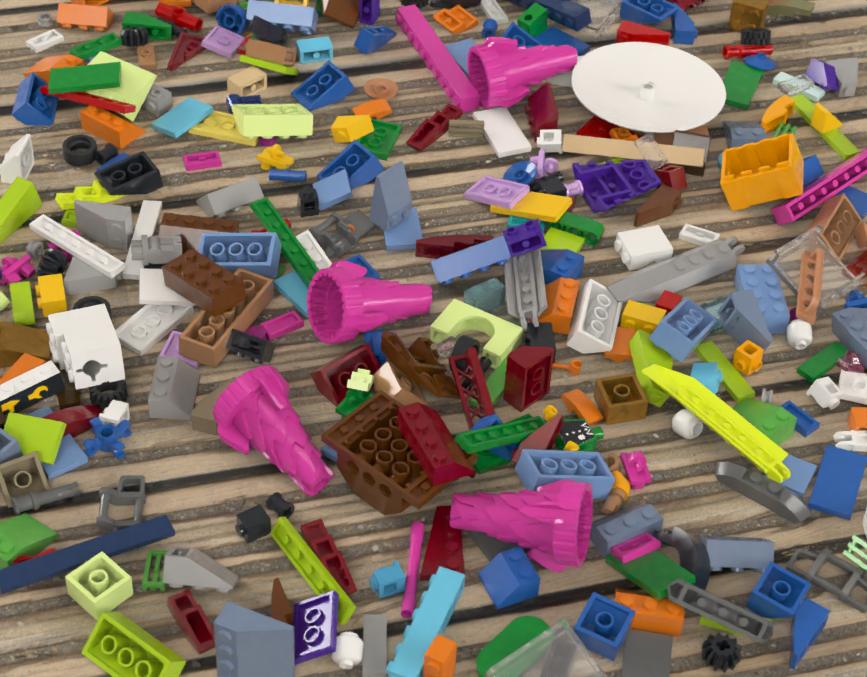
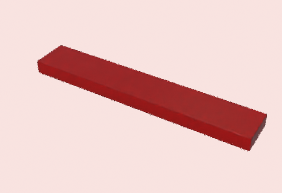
(93, 100)

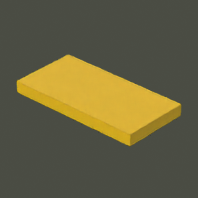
(537, 206)

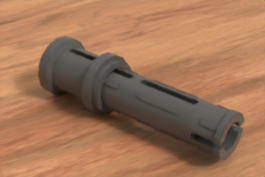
(34, 500)

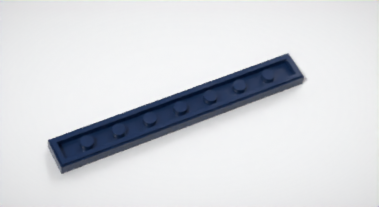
(78, 554)

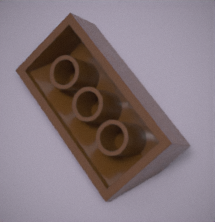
(192, 227)

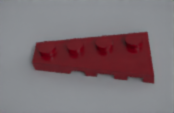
(443, 546)

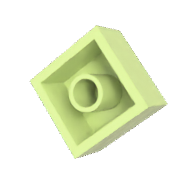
(99, 585)

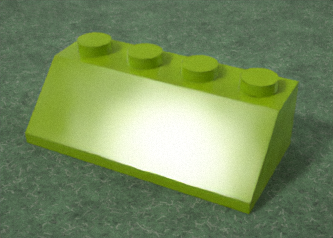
(128, 650)

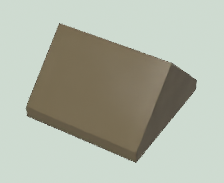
(22, 476)

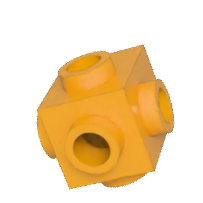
(748, 358)

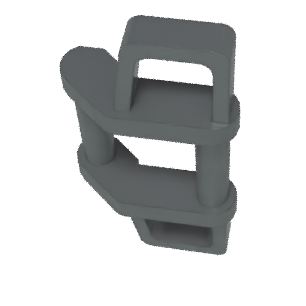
(121, 498)
(821, 559)

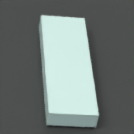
(813, 94)

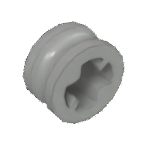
(45, 19)
(35, 248)
(766, 396)

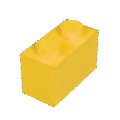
(52, 294)
(641, 316)

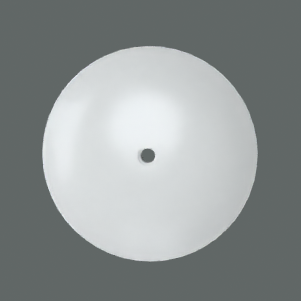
(648, 87)

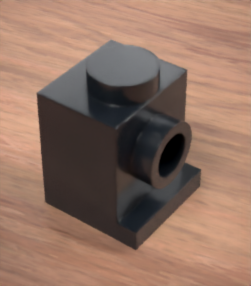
(307, 198)

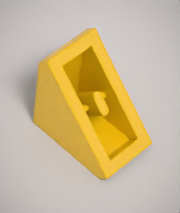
(824, 120)

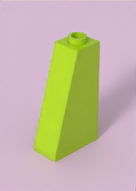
(17, 206)
(644, 355)

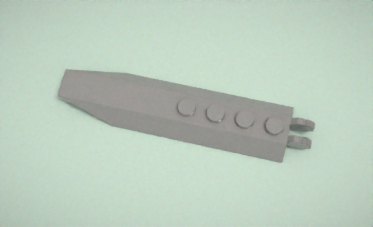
(678, 272)
(525, 287)

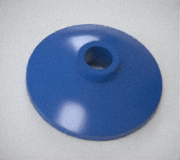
(760, 61)
(521, 172)

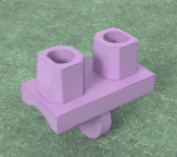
(544, 165)

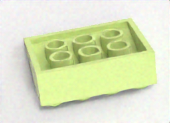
(133, 85)
(273, 120)

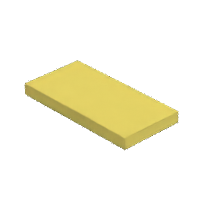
(222, 127)

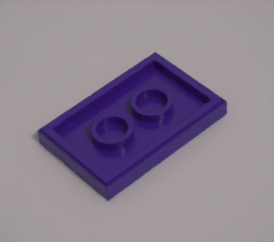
(315, 627)

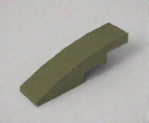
(789, 7)

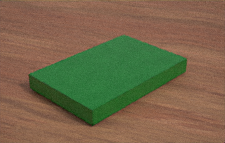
(382, 139)

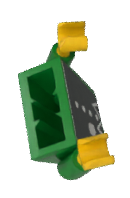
(575, 433)

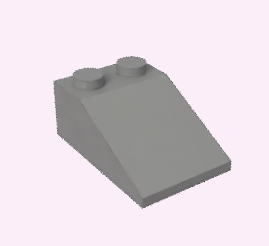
(105, 223)

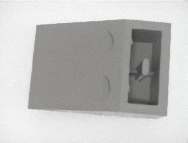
(197, 570)

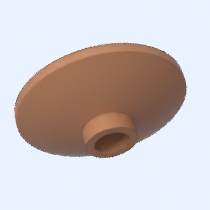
(381, 88)

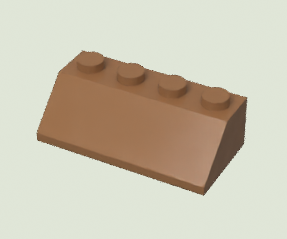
(839, 222)

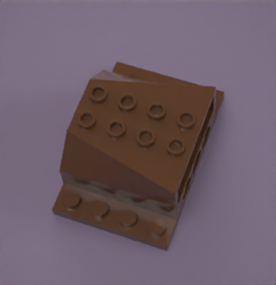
(378, 458)

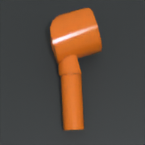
(574, 367)

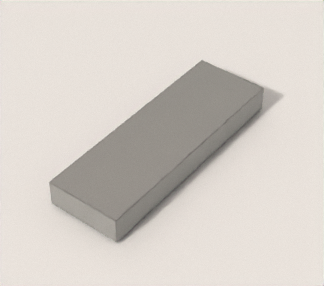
(374, 646)

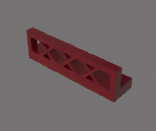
(478, 382)

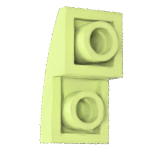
(361, 380)

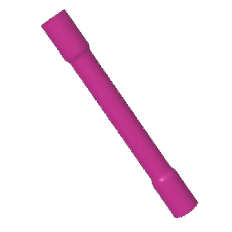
(409, 597)

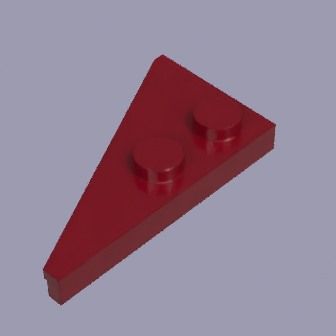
(185, 49)

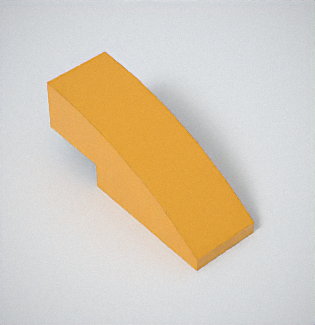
(777, 113)

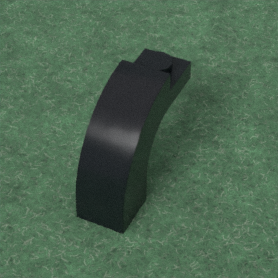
(691, 552)

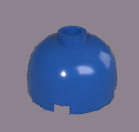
(232, 18)

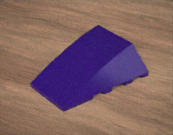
(613, 183)

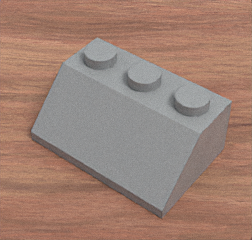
(230, 198)
(173, 389)

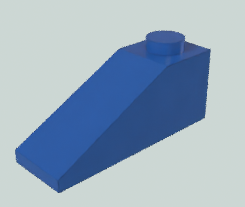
(683, 28)
(373, 38)
(805, 627)

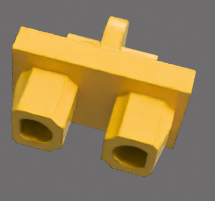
(274, 157)

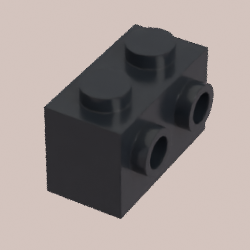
(250, 345)

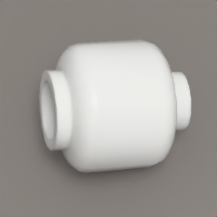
(799, 334)
(686, 424)
(348, 650)

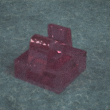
(851, 362)

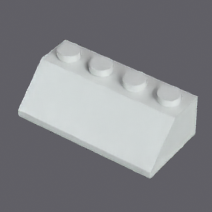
(594, 319)

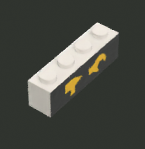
(30, 388)

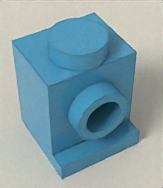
(388, 580)

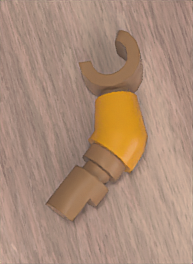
(620, 488)

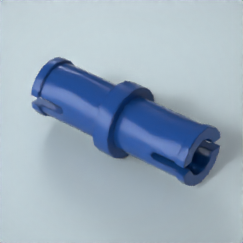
(287, 175)

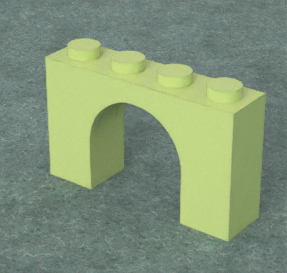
(463, 317)

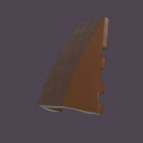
(342, 11)
(419, 364)

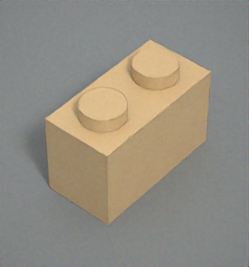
(247, 82)

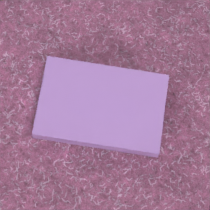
(497, 192)

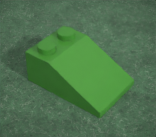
(768, 418)
(23, 537)

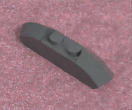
(763, 490)
(720, 610)

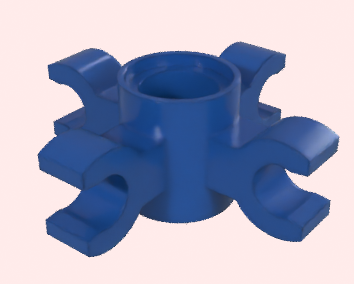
(107, 438)

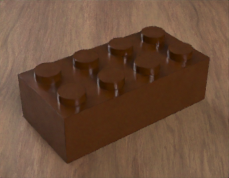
(204, 282)

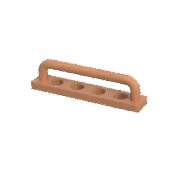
(815, 261)

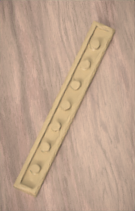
(627, 150)

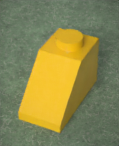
(351, 128)

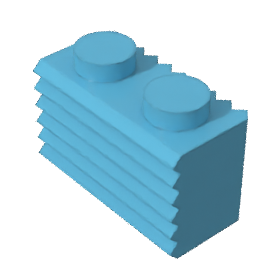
(314, 49)

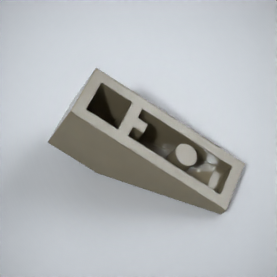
(202, 415)

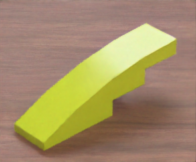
(93, 193)

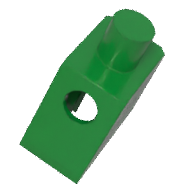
(534, 20)

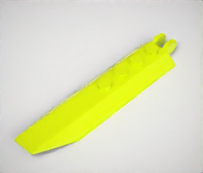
(722, 420)

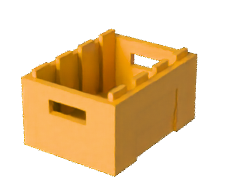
(762, 172)

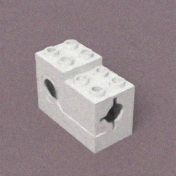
(86, 346)

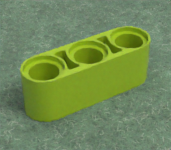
(22, 303)

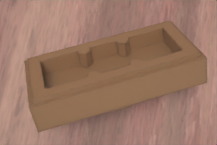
(146, 57)

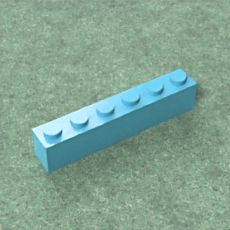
(428, 621)

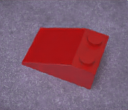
(635, 32)

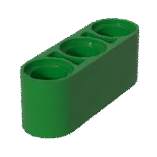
(580, 226)

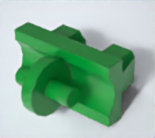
(353, 400)

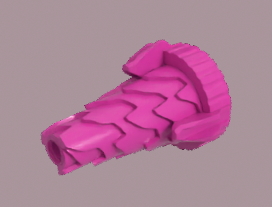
(505, 72)
(347, 303)
(259, 415)
(548, 521)

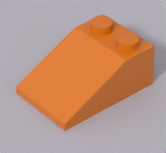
(44, 66)

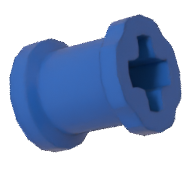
(489, 29)

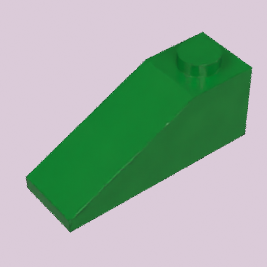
(157, 29)

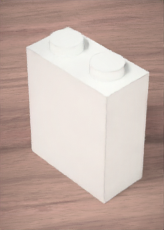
(643, 246)

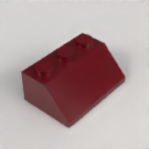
(541, 111)
(527, 375)
(333, 377)

